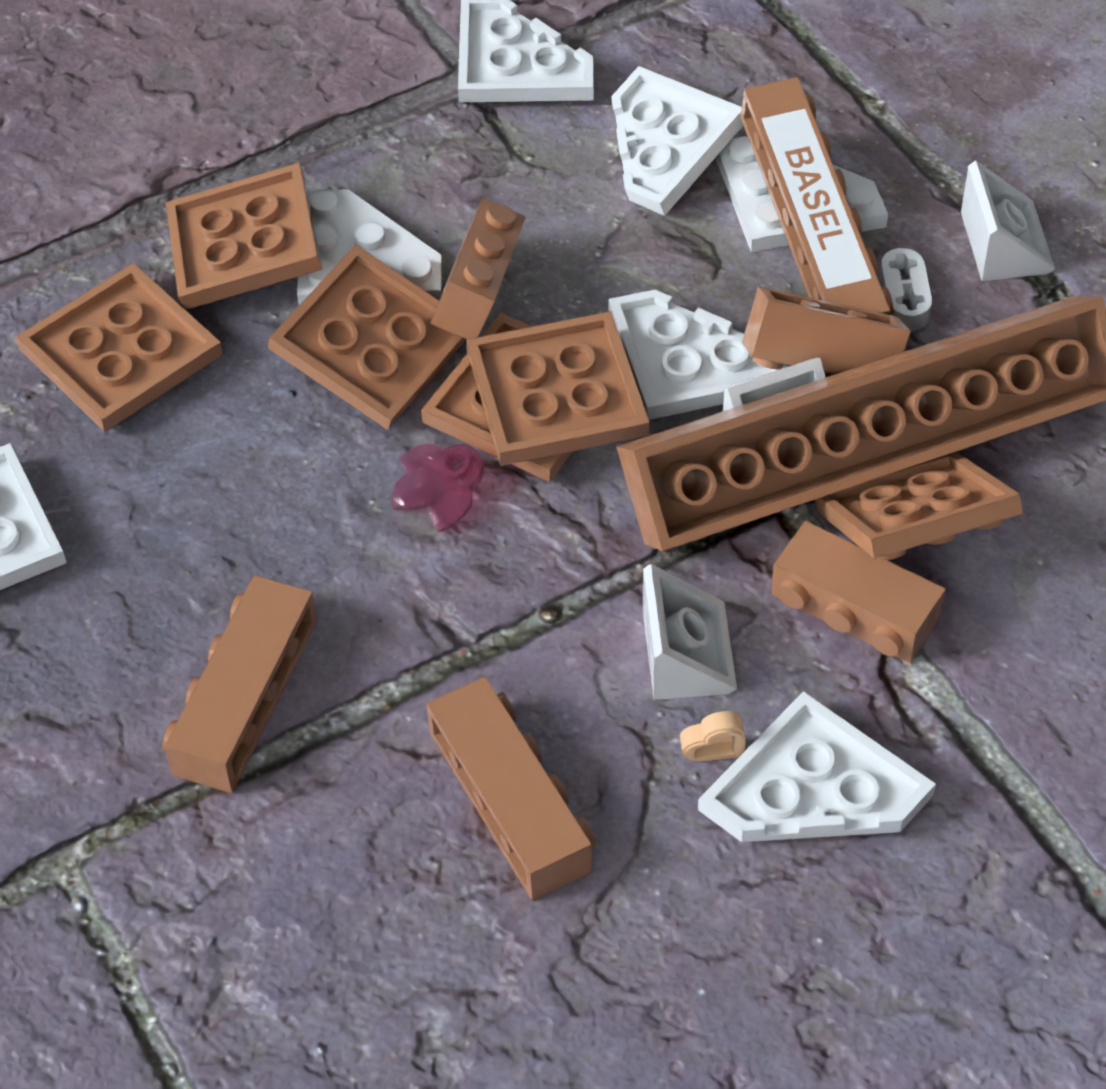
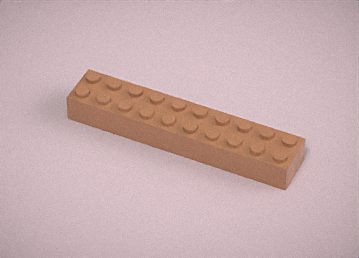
(866, 422)

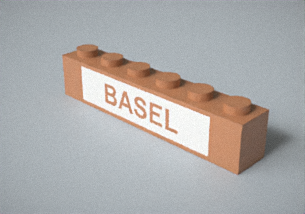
(811, 197)

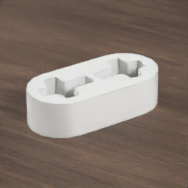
(915, 288)

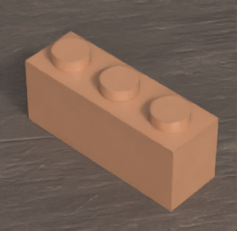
(478, 269)
(800, 328)
(856, 592)

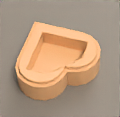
(716, 738)

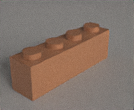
(240, 684)
(510, 787)

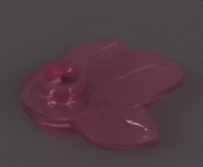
(435, 486)

